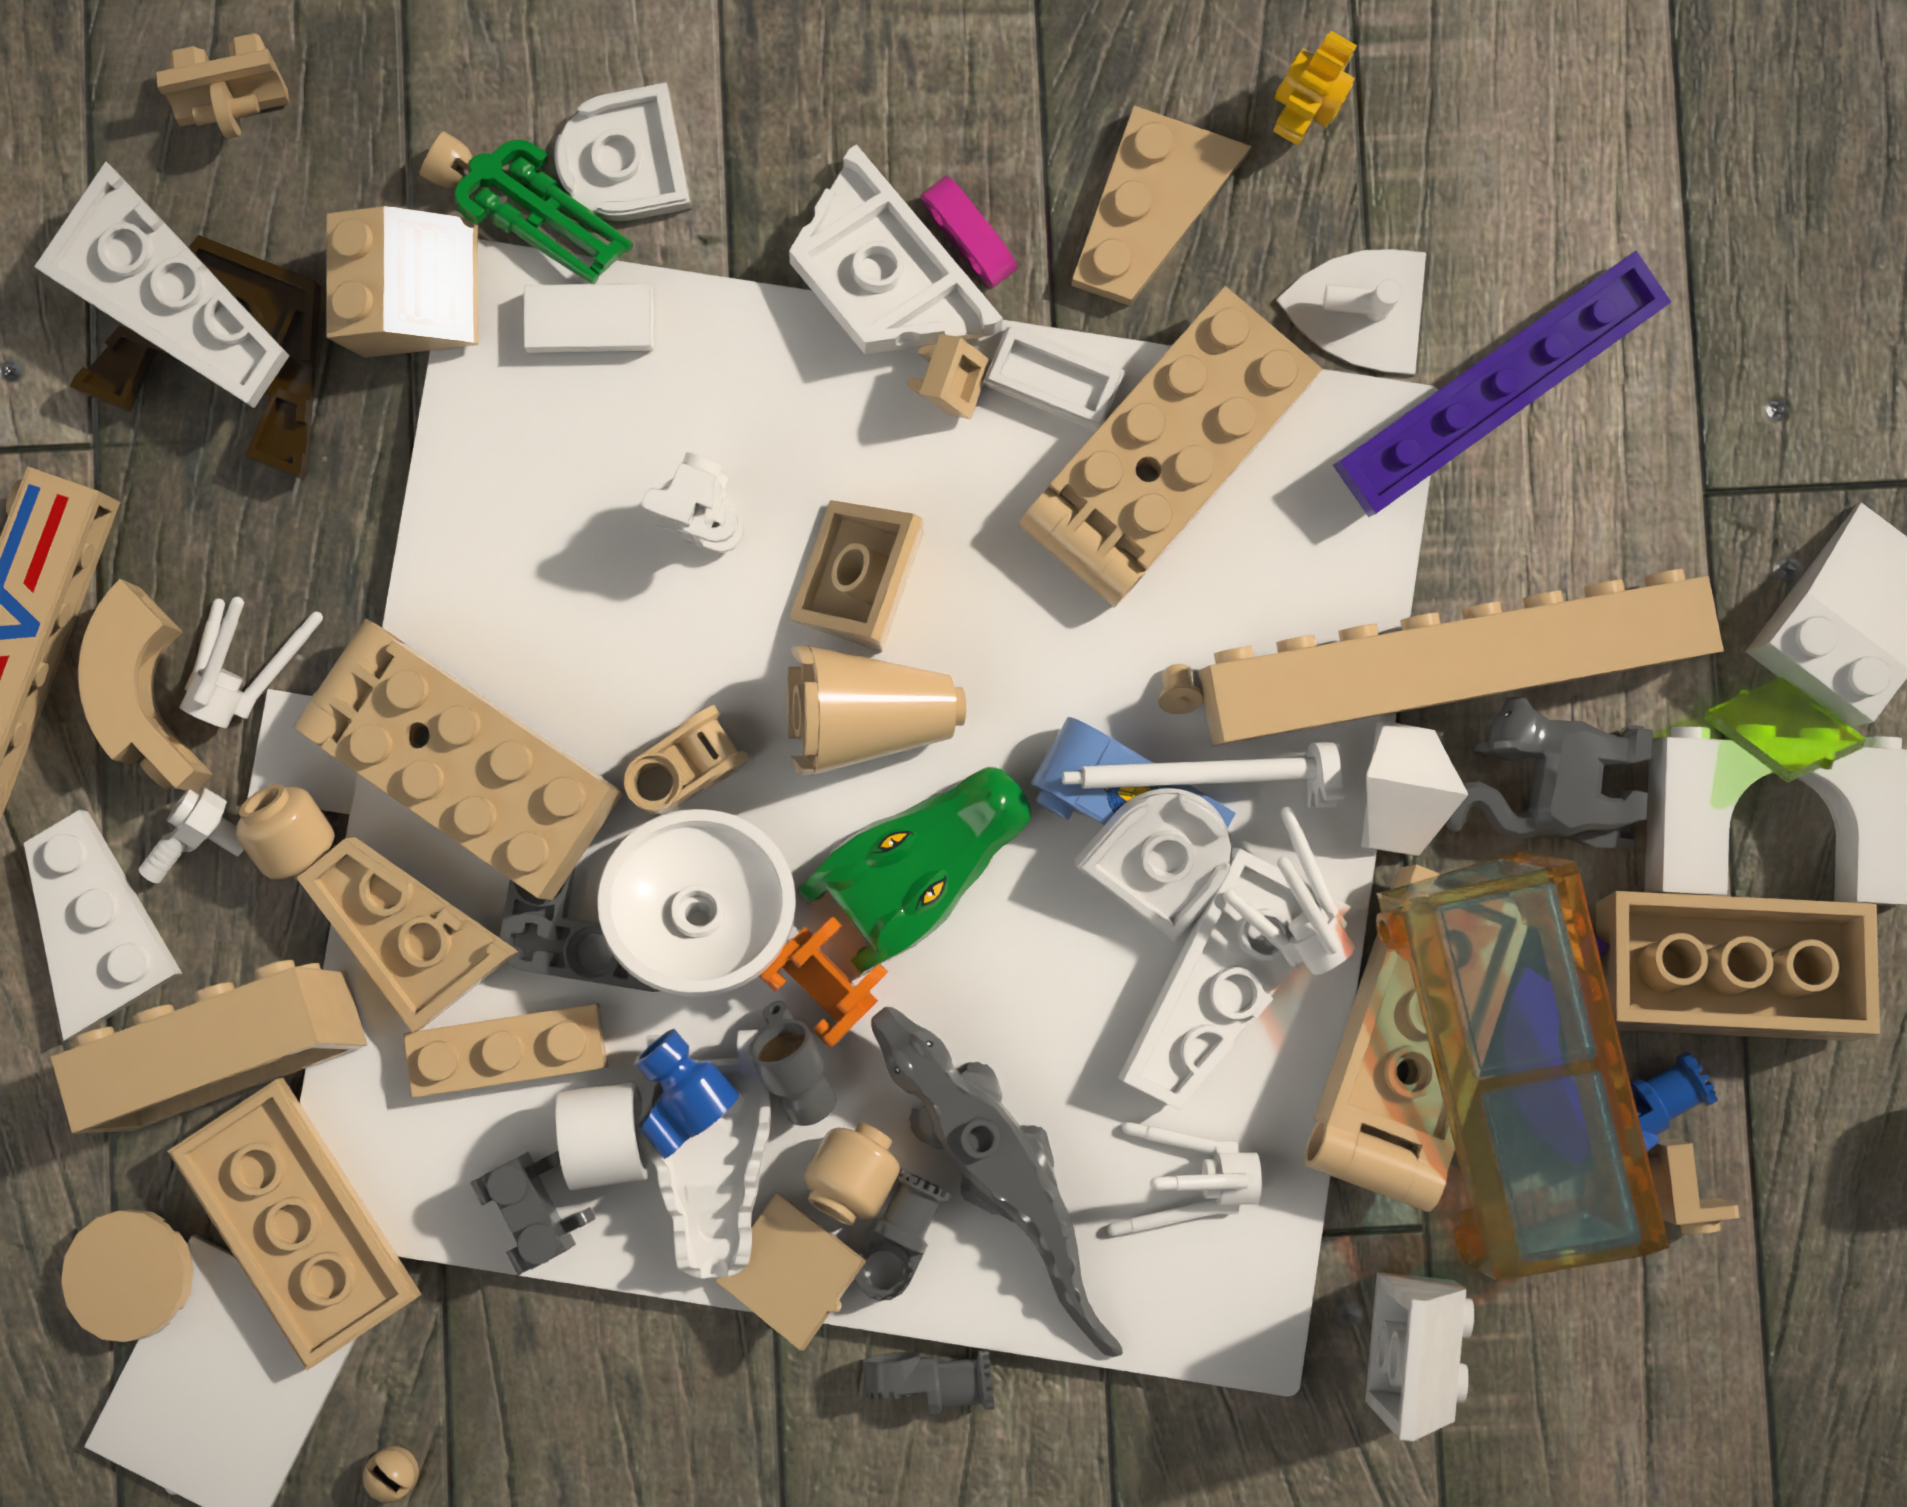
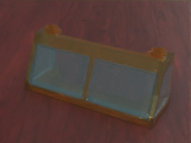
(1527, 1066)

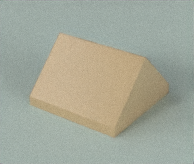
(858, 572)

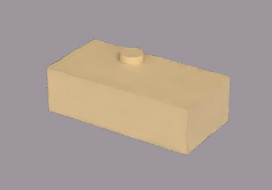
(1741, 965)

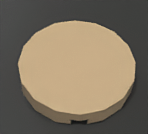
(126, 1275)

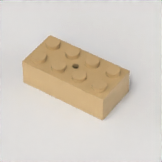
(207, 1048)

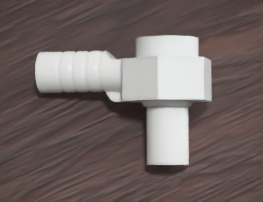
(195, 820)

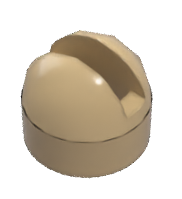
(443, 160)
(398, 1466)

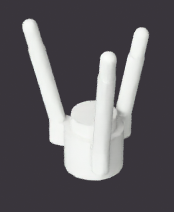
(213, 690)
(1319, 930)
(1227, 1179)

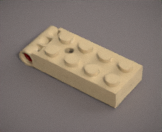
(1190, 422)
(477, 777)
(1368, 1121)

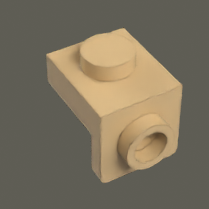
(1678, 1193)

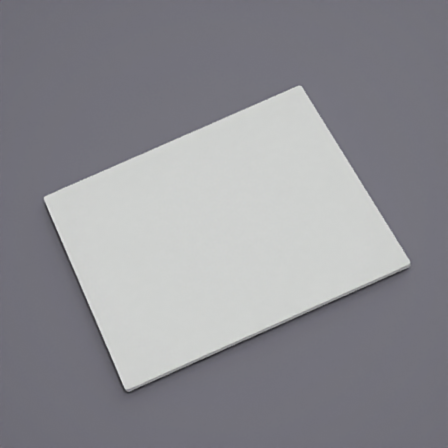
(605, 633)

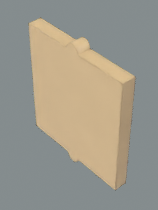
(793, 1272)

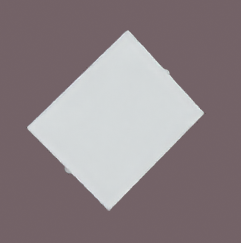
(216, 1395)

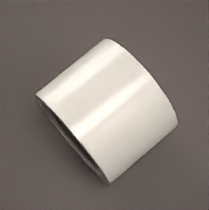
(601, 1135)

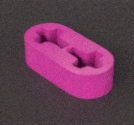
(969, 232)

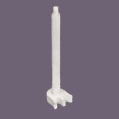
(1319, 768)

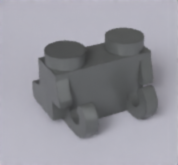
(529, 1210)

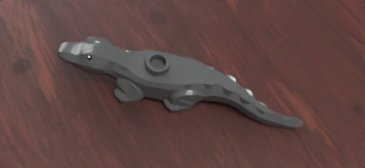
(1002, 1162)

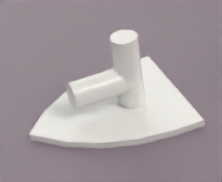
(1362, 308)

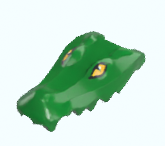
(912, 868)

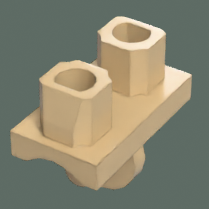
(223, 87)

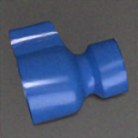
(691, 1098)

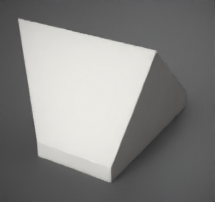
(1408, 789)

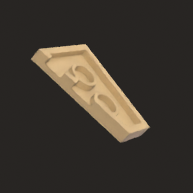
(1151, 198)
(402, 932)

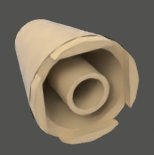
(865, 708)

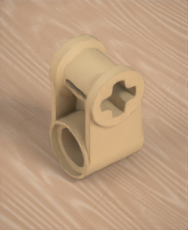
(687, 762)

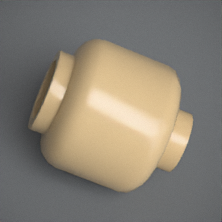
(283, 831)
(851, 1173)

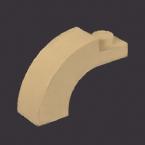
(117, 687)

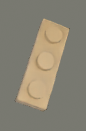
(505, 1050)

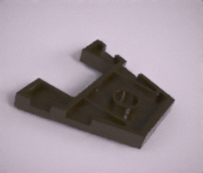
(284, 306)

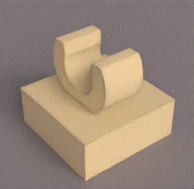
(953, 375)

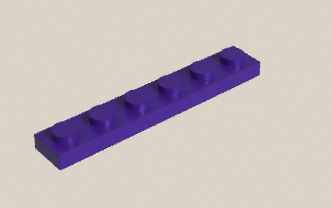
(1501, 384)

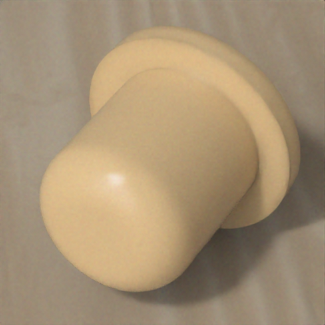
(1179, 690)

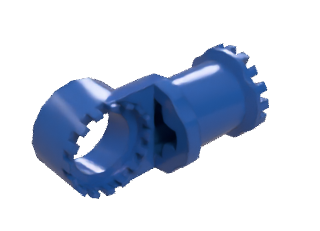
(1670, 1095)

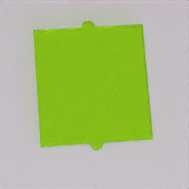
(1785, 729)

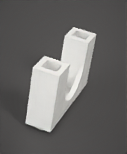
(1701, 779)

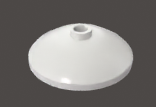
(687, 866)

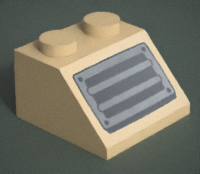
(401, 281)

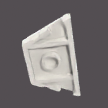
(884, 268)

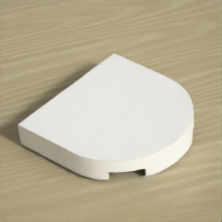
(624, 155)
(1161, 857)

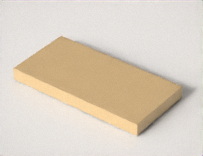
(294, 1223)

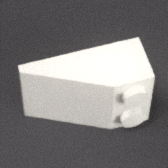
(1845, 622)
(1417, 1353)

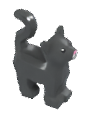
(1566, 779)

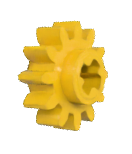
(1314, 88)

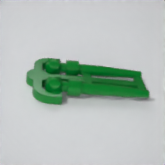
(543, 201)

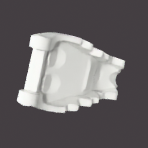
(716, 1174)

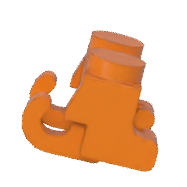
(824, 981)

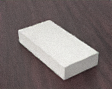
(588, 317)
(1053, 378)

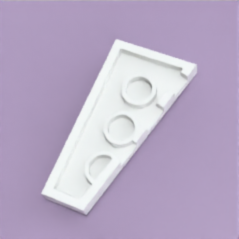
(148, 280)
(1215, 984)

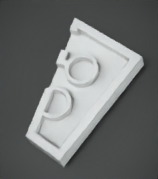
(92, 926)

